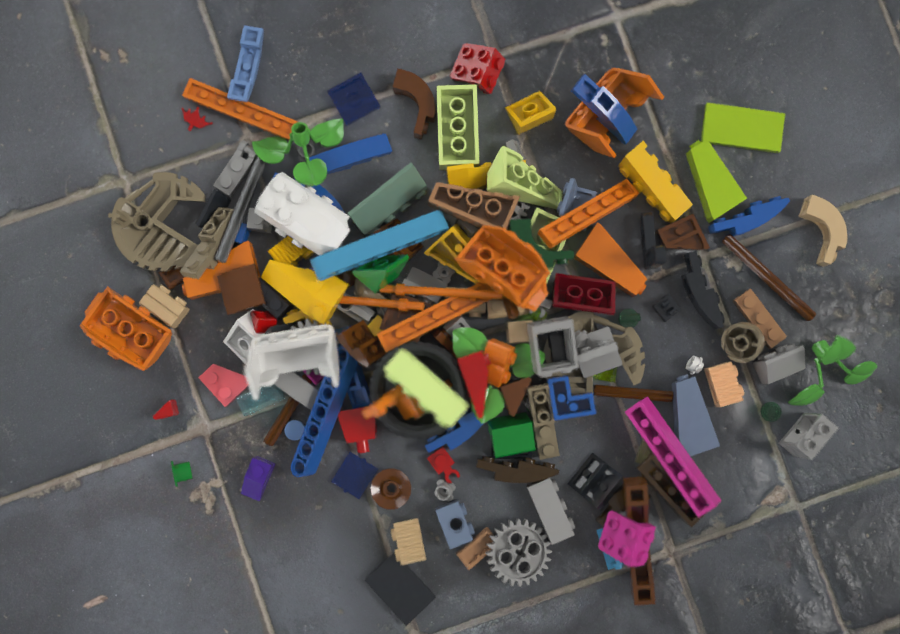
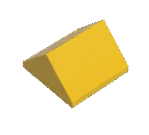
(530, 112)

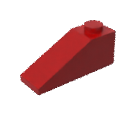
(476, 374)

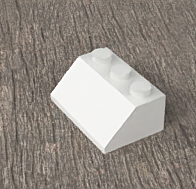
(241, 335)

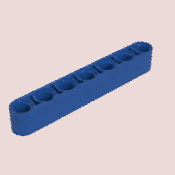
(323, 418)

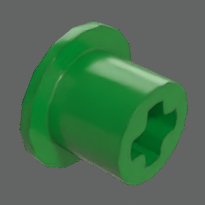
(181, 472)

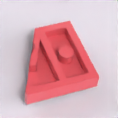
(224, 383)

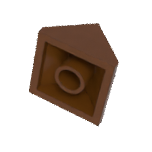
(514, 393)

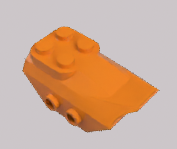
(506, 265)
(125, 329)

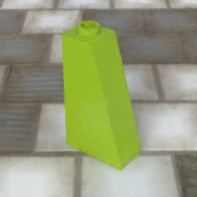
(713, 180)

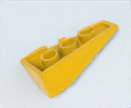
(304, 290)

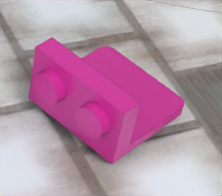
(626, 539)

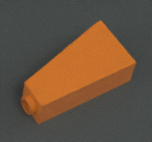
(610, 262)
(208, 282)

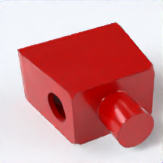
(358, 428)

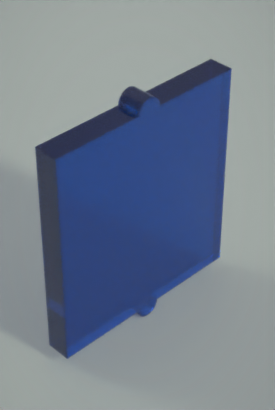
(354, 475)

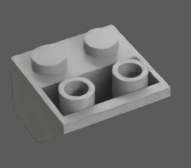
(780, 364)

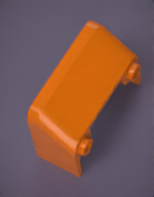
(629, 89)

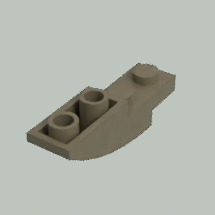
(210, 238)
(543, 421)

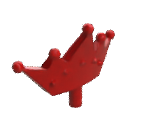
(194, 119)

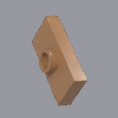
(475, 550)

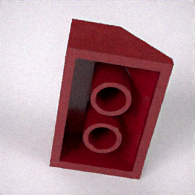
(583, 294)

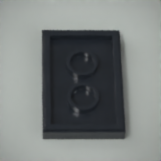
(400, 589)

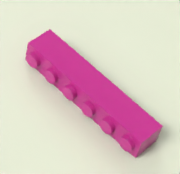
(673, 457)

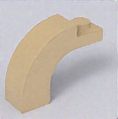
(831, 225)

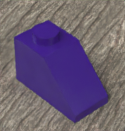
(257, 477)

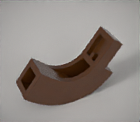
(414, 87)

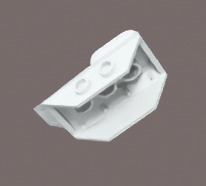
(302, 215)

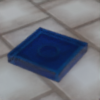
(353, 99)

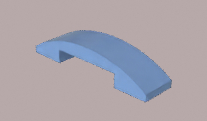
(247, 65)

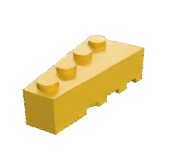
(654, 183)

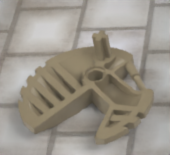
(155, 242)
(628, 345)

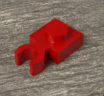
(442, 462)

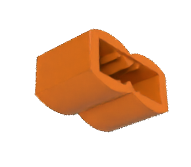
(501, 357)

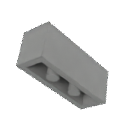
(551, 510)

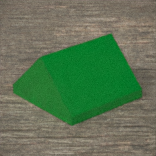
(381, 271)
(511, 434)

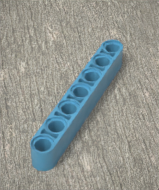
(379, 245)

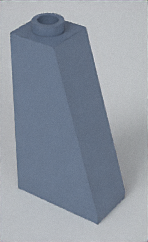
(691, 417)

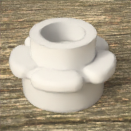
(694, 365)

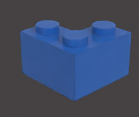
(569, 405)

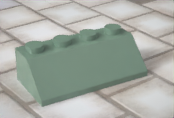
(388, 200)

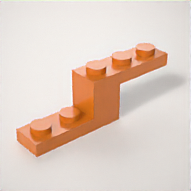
(407, 406)

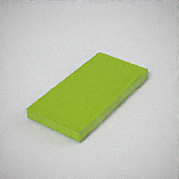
(743, 127)

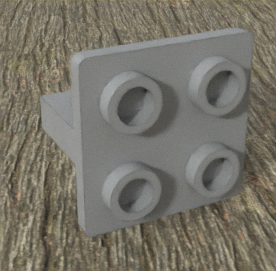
(421, 279)
(598, 353)

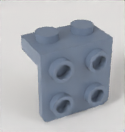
(574, 197)

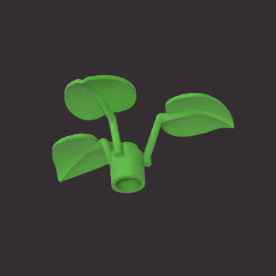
(310, 172)
(469, 341)
(826, 354)

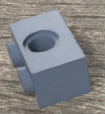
(455, 536)

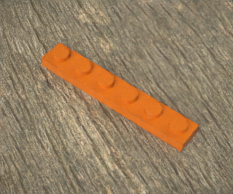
(243, 111)
(588, 213)
(430, 319)

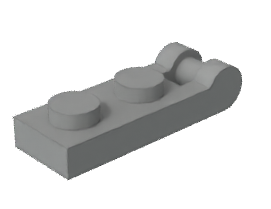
(236, 169)

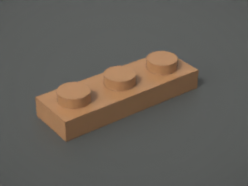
(758, 315)

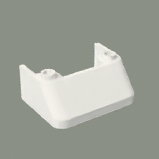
(291, 352)

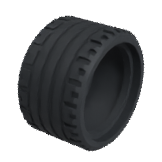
(378, 386)

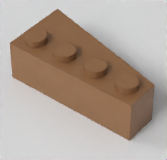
(473, 205)

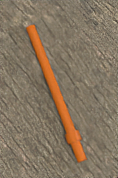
(401, 289)
(401, 304)

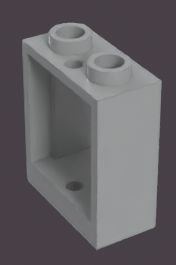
(549, 325)
(812, 435)

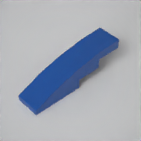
(355, 153)

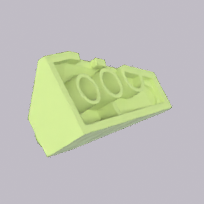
(514, 177)

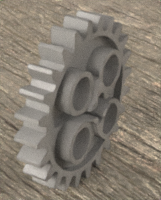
(534, 560)

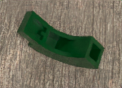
(523, 230)

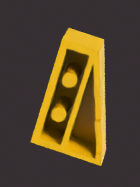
(448, 248)

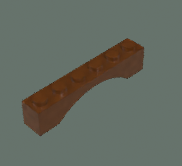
(637, 510)

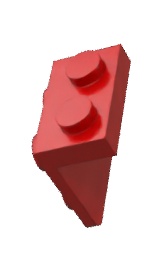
(478, 66)

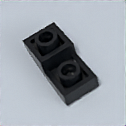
(557, 345)

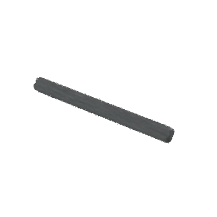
(240, 211)

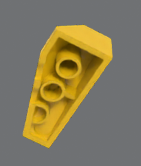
(469, 176)

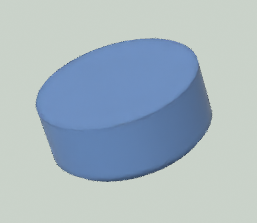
(294, 429)

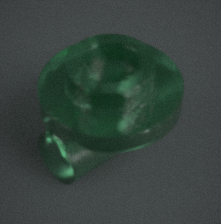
(629, 318)

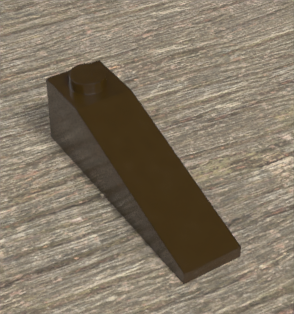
(666, 488)

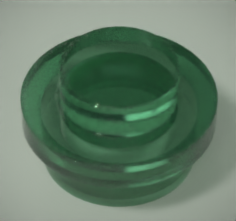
(771, 411)

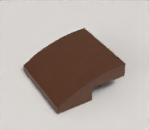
(241, 289)
(361, 343)

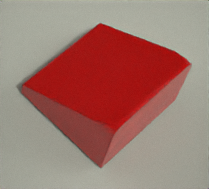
(262, 321)
(168, 410)

